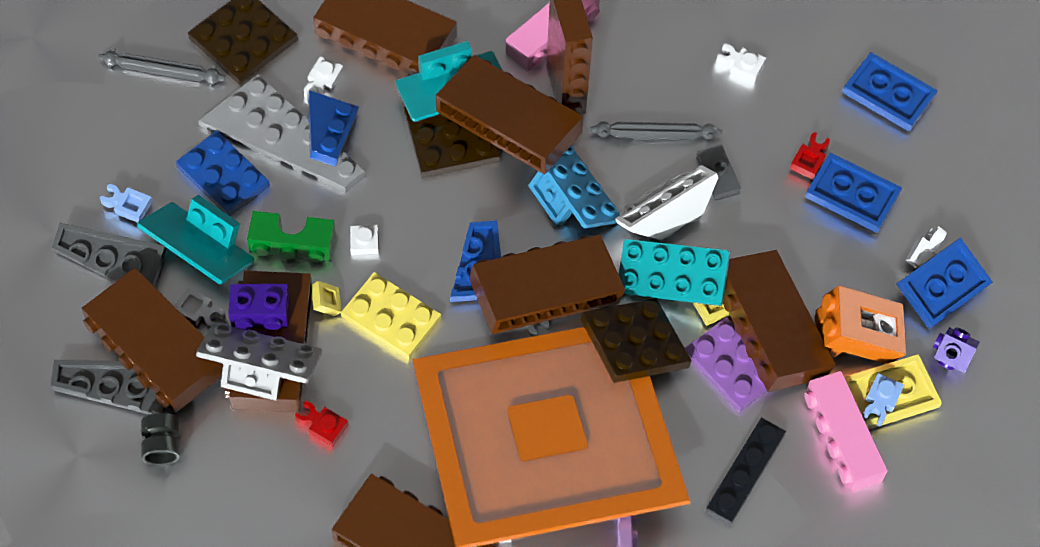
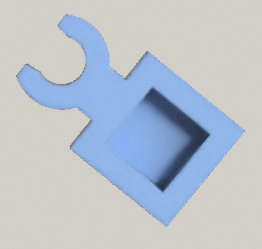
(129, 204)
(882, 397)

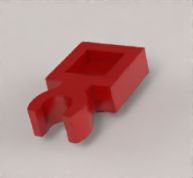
(810, 157)
(324, 425)

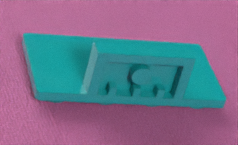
(434, 72)
(200, 237)
(674, 272)

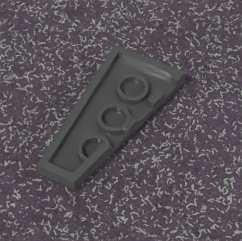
(109, 253)
(105, 383)

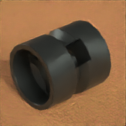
(159, 438)

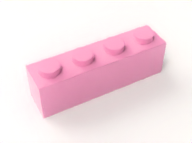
(529, 42)
(845, 431)

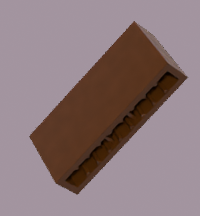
(385, 30)
(569, 53)
(509, 114)
(546, 283)
(774, 322)
(297, 331)
(151, 340)
(391, 518)

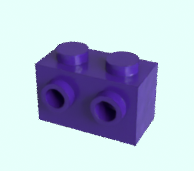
(259, 306)

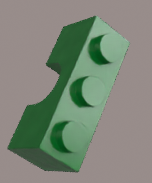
(312, 243)

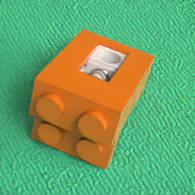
(861, 325)

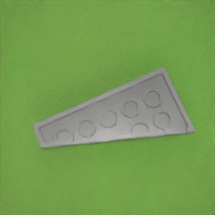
(277, 130)

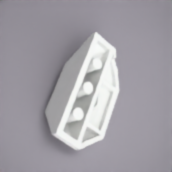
(669, 204)

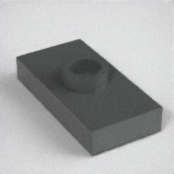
(717, 161)

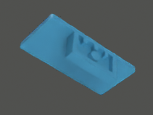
(573, 189)

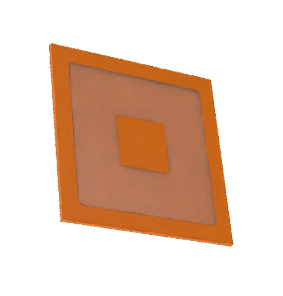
(543, 438)

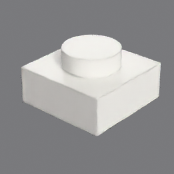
(364, 239)

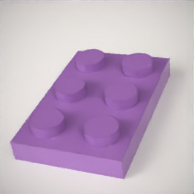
(725, 363)

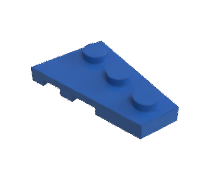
(329, 126)
(480, 244)

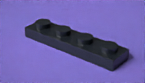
(745, 471)

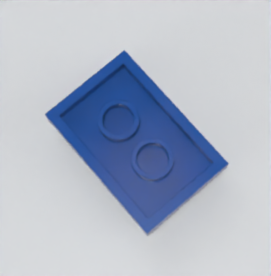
(889, 91)
(222, 173)
(853, 192)
(944, 283)

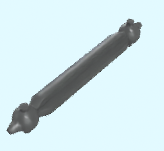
(161, 67)
(656, 130)

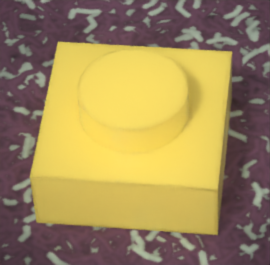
(326, 298)
(711, 313)

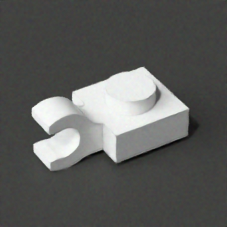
(926, 247)

